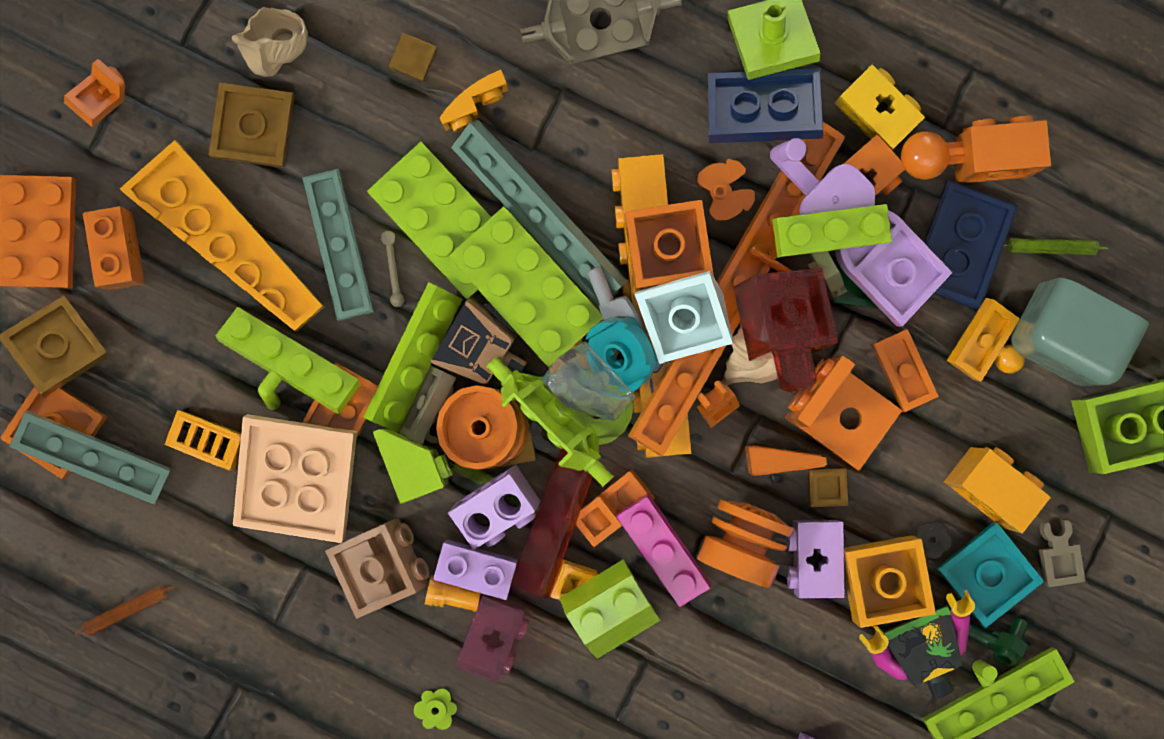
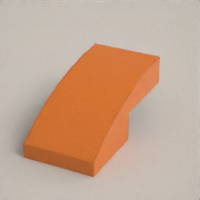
(599, 518)

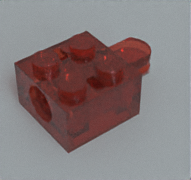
(787, 320)

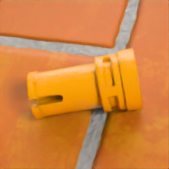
(447, 594)

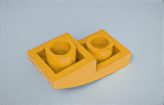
(463, 107)

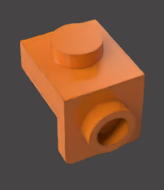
(97, 93)

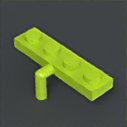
(286, 362)
(999, 696)

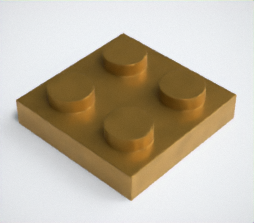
(251, 125)
(53, 346)

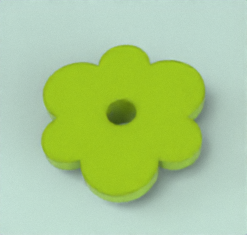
(439, 699)

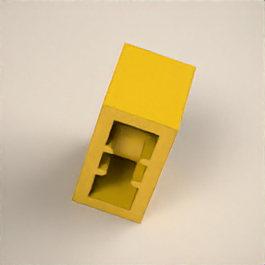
(866, 94)

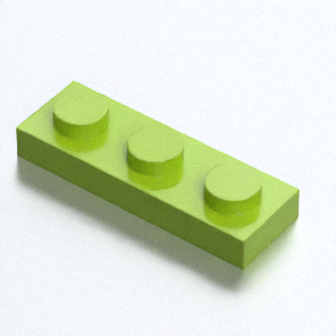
(832, 230)

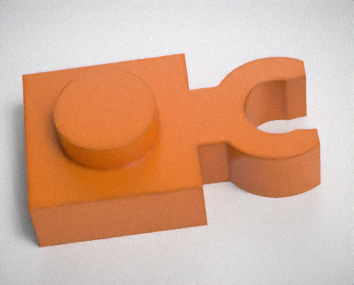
(717, 403)

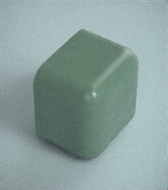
(1078, 333)

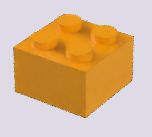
(997, 488)
(887, 581)

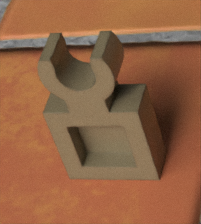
(1060, 561)

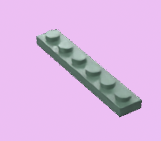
(534, 209)

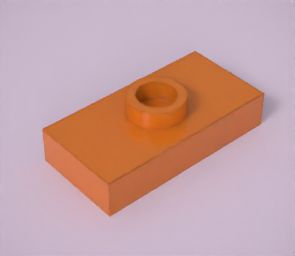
(904, 370)

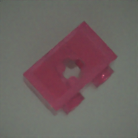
(476, 654)

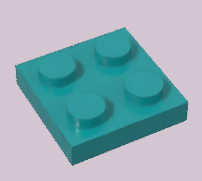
(991, 572)

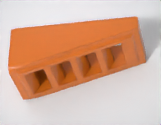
(772, 460)

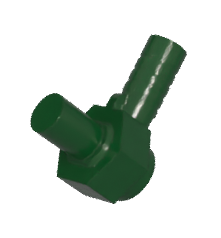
(1007, 646)

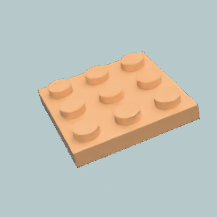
(294, 478)

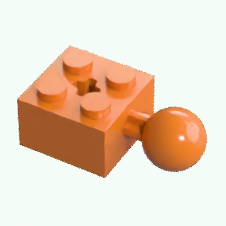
(981, 151)

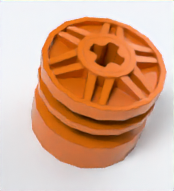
(745, 543)

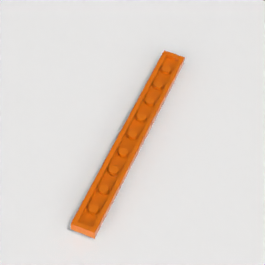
(688, 374)

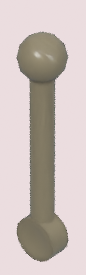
(388, 238)

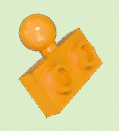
(985, 343)

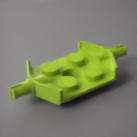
(560, 422)

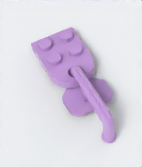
(893, 274)

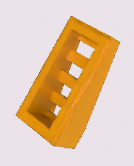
(231, 454)

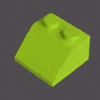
(412, 466)
(609, 609)

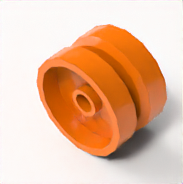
(461, 428)

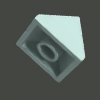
(685, 316)

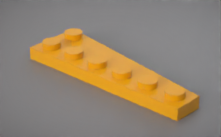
(202, 216)

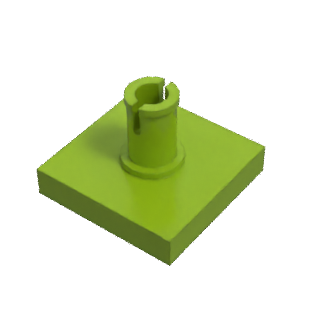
(773, 37)

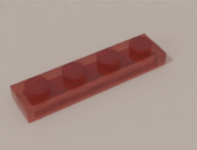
(552, 529)

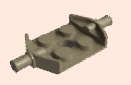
(573, 36)

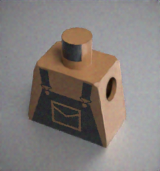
(474, 342)

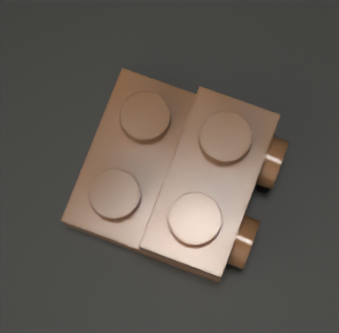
(378, 567)

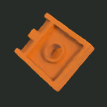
(820, 406)

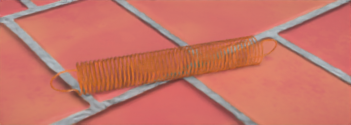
(121, 609)

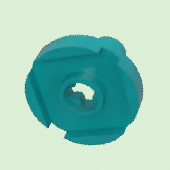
(634, 345)

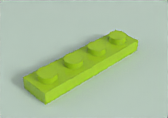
(412, 357)

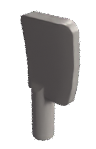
(610, 307)

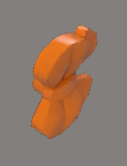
(725, 202)

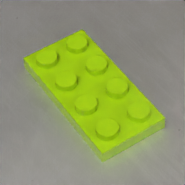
(431, 210)
(526, 286)

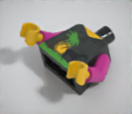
(924, 646)

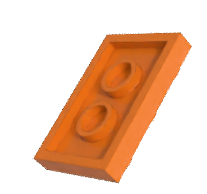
(37, 231)

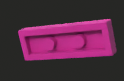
(663, 550)

